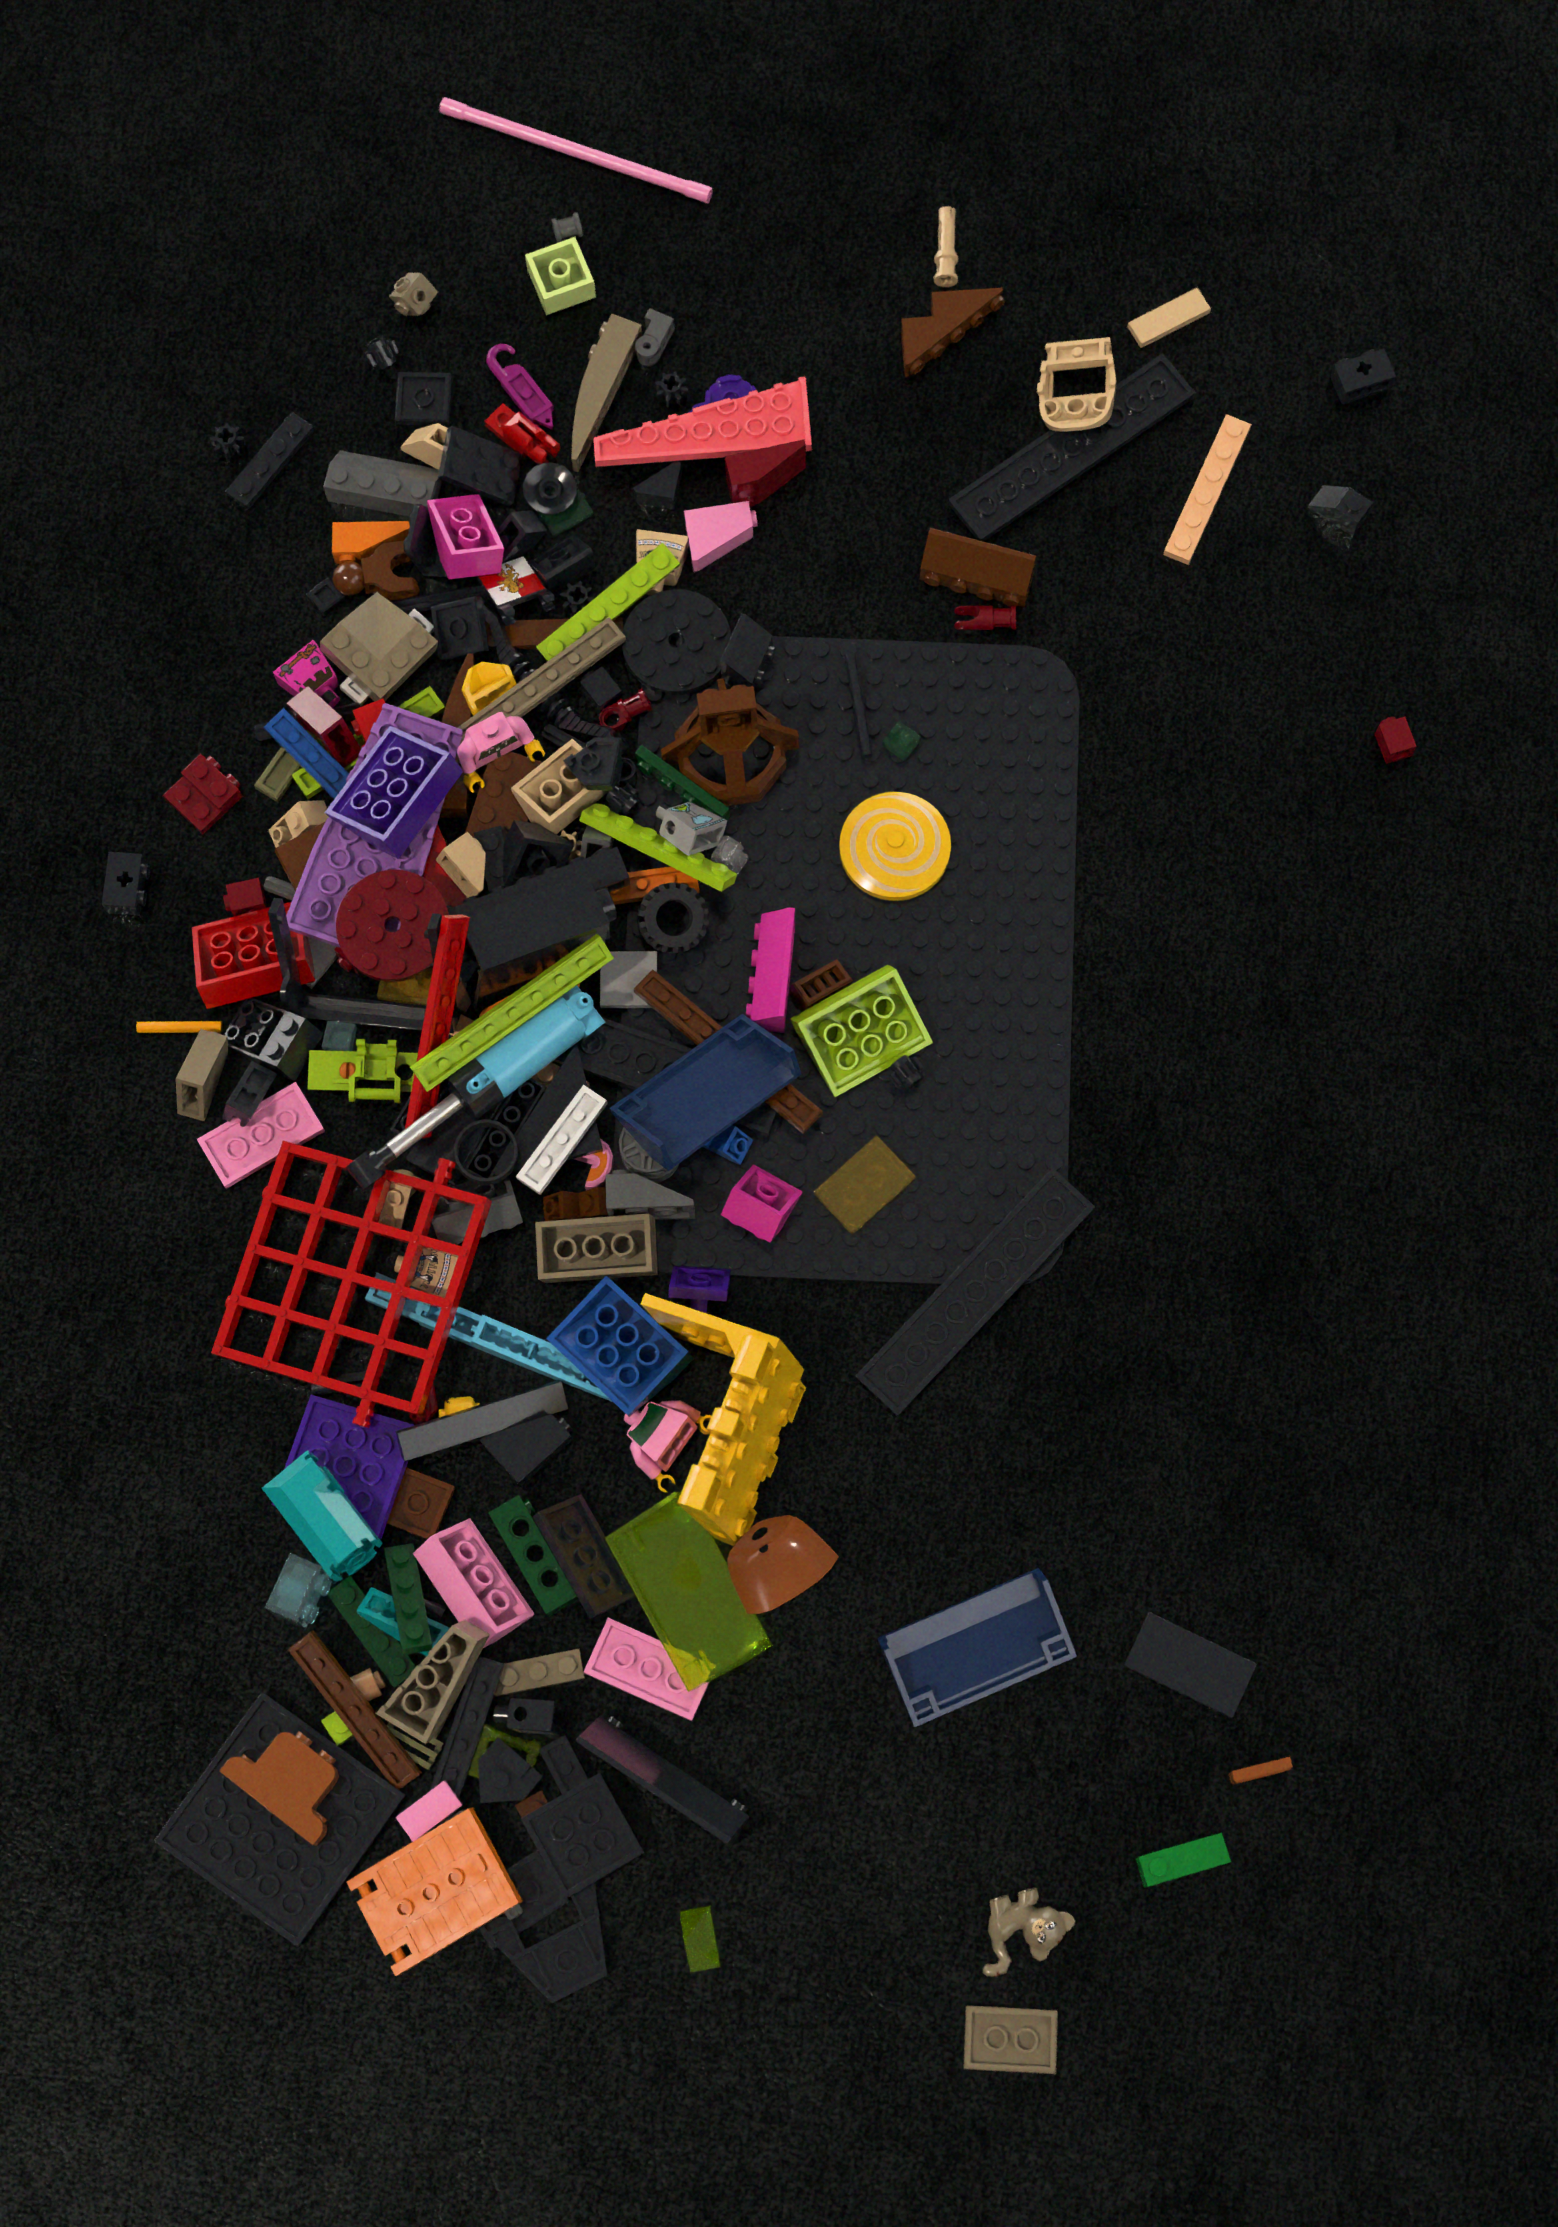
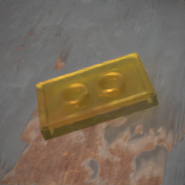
(864, 1184)

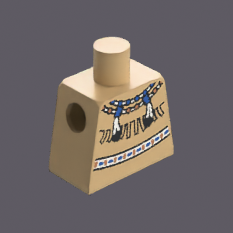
(677, 544)
(432, 1272)

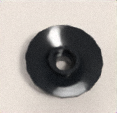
(549, 477)

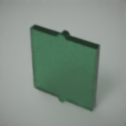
(572, 516)

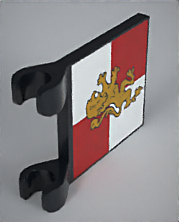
(514, 586)

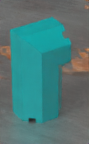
(323, 1516)

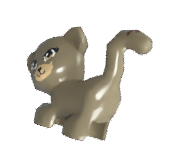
(1041, 1927)

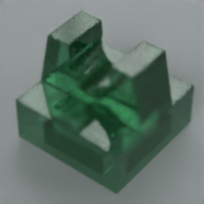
(901, 741)

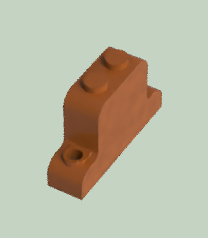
(288, 1782)

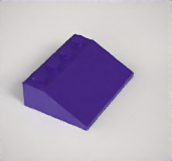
(395, 791)

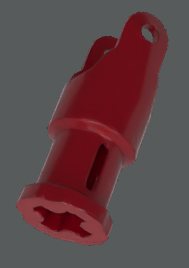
(986, 617)

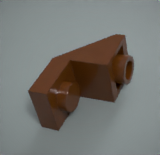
(572, 1205)

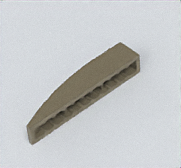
(601, 381)

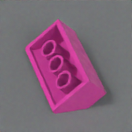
(773, 969)

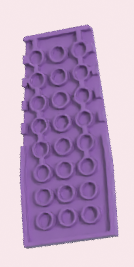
(343, 858)

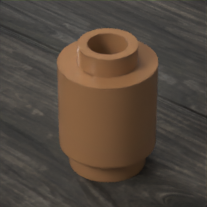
(369, 1683)

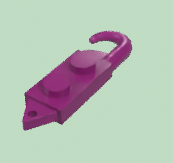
(521, 388)

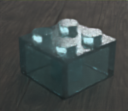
(298, 1591)

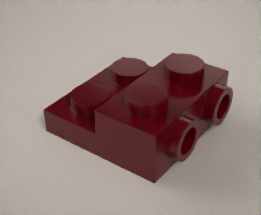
(203, 793)

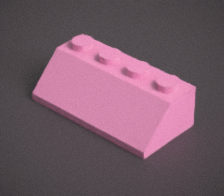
(473, 1580)

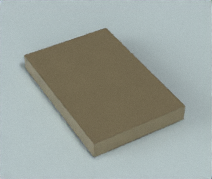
(1010, 2039)

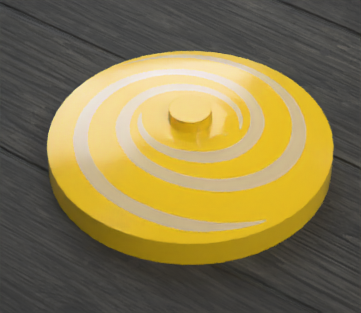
(895, 846)

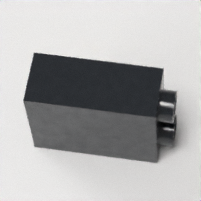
(530, 935)

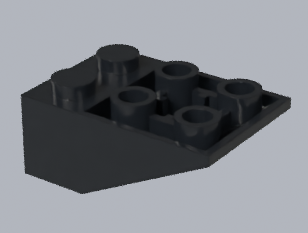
(272, 1037)

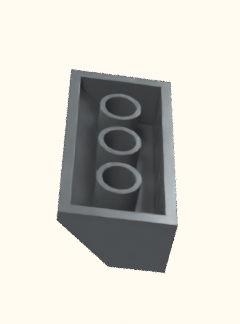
(380, 483)

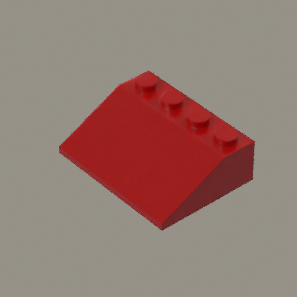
(240, 959)

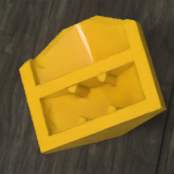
(485, 684)

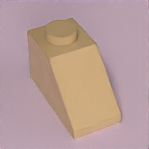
(464, 864)

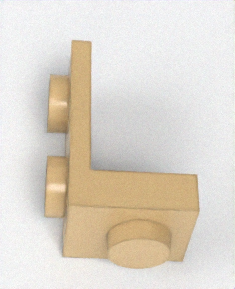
(396, 1203)

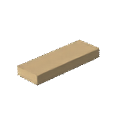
(1169, 317)

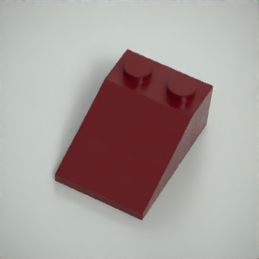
(762, 471)

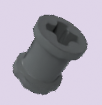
(567, 227)

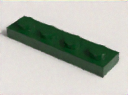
(673, 780)
(408, 1599)
(381, 1646)

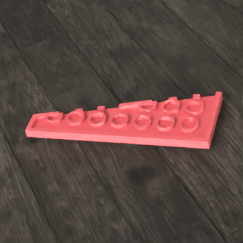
(714, 429)

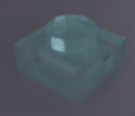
(339, 1036)

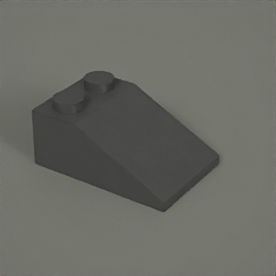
(637, 1195)

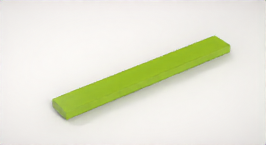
(511, 1012)

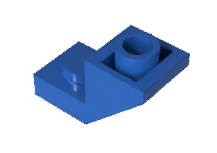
(730, 1144)

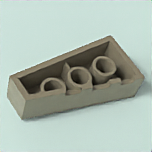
(434, 1685)

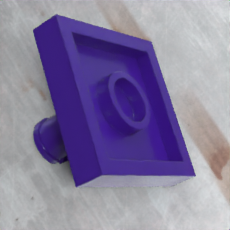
(699, 1285)

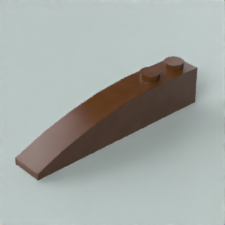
(455, 714)

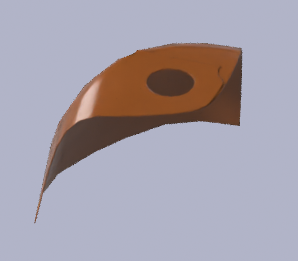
(788, 1568)

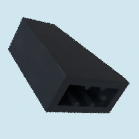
(528, 1446)

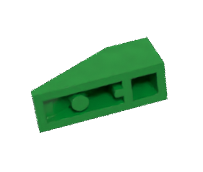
(1182, 1860)

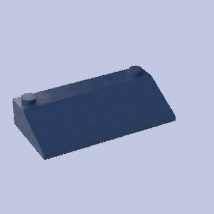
(706, 1091)
(977, 1647)

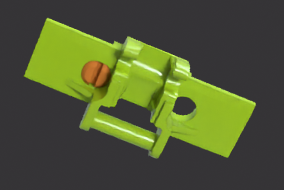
(370, 1062)

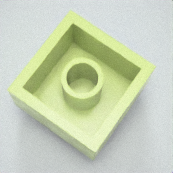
(560, 275)

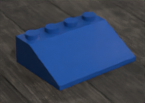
(619, 1347)

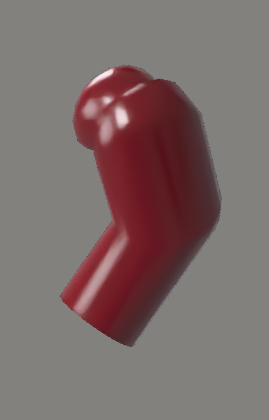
(429, 1411)

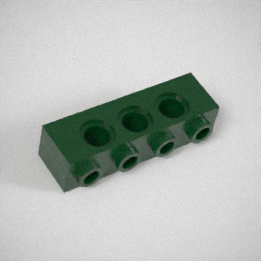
(505, 1519)

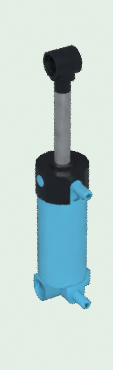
(493, 1075)

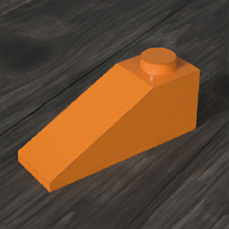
(359, 539)

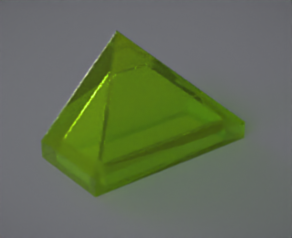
(699, 1939)

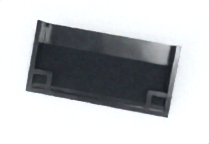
(664, 1779)

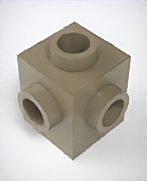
(413, 294)

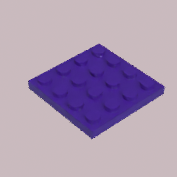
(359, 1458)

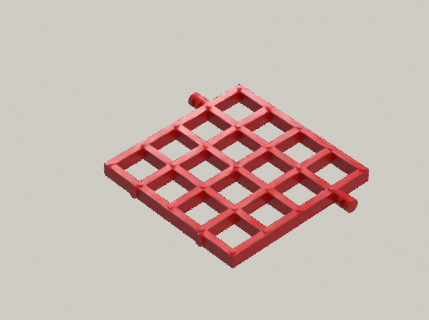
(351, 1278)

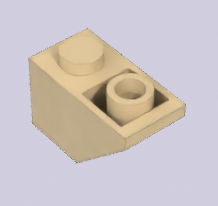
(427, 444)
(298, 820)

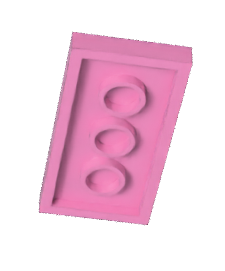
(244, 1150)
(641, 1669)

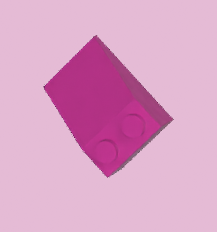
(465, 537)

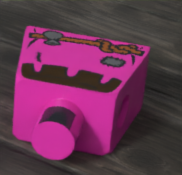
(309, 669)

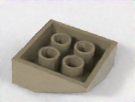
(378, 646)

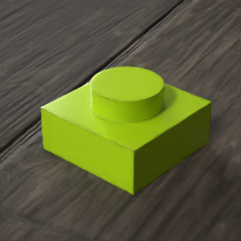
(337, 1729)

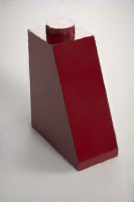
(325, 726)

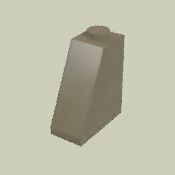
(201, 1074)

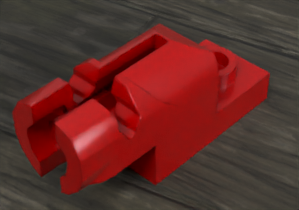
(522, 434)

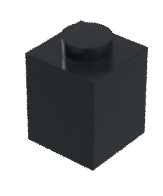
(600, 689)

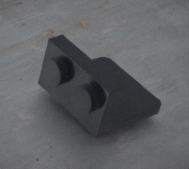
(421, 543)

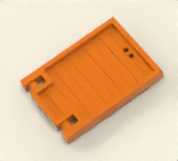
(435, 1891)

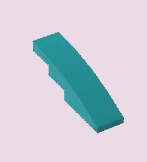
(379, 1610)

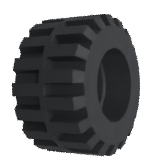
(697, 917)

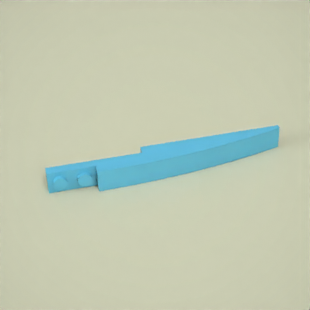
(495, 1339)

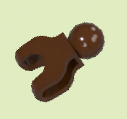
(376, 574)

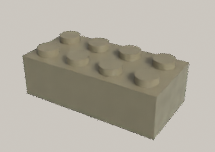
(596, 1248)

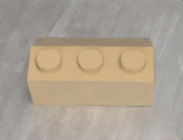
(553, 794)

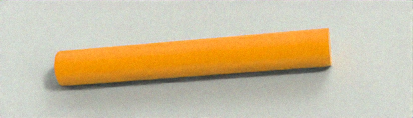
(179, 1026)

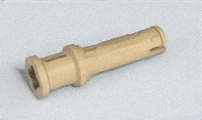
(946, 257)

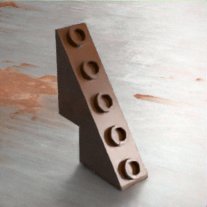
(951, 317)

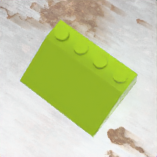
(861, 1030)

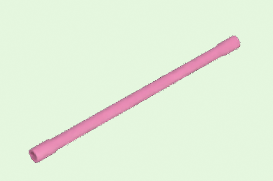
(463, 112)

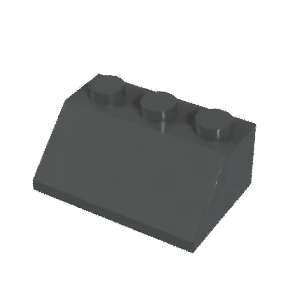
(453, 1217)

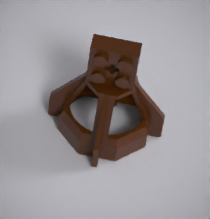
(728, 725)

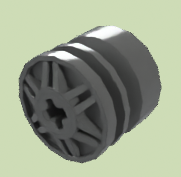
(639, 1162)

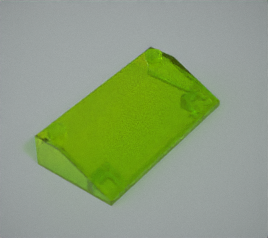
(687, 1593)

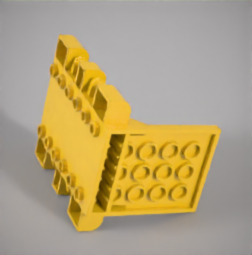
(747, 1425)

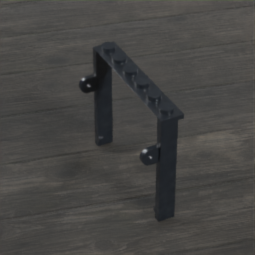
(344, 1008)

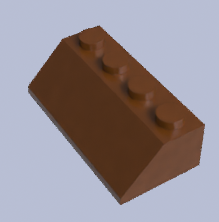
(977, 568)

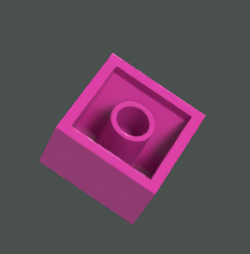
(761, 1203)

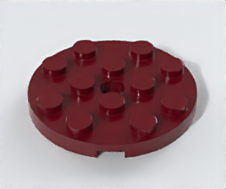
(370, 906)

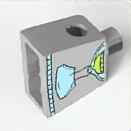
(690, 827)

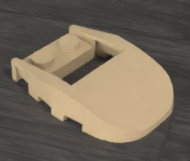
(1077, 411)

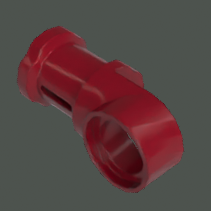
(626, 710)

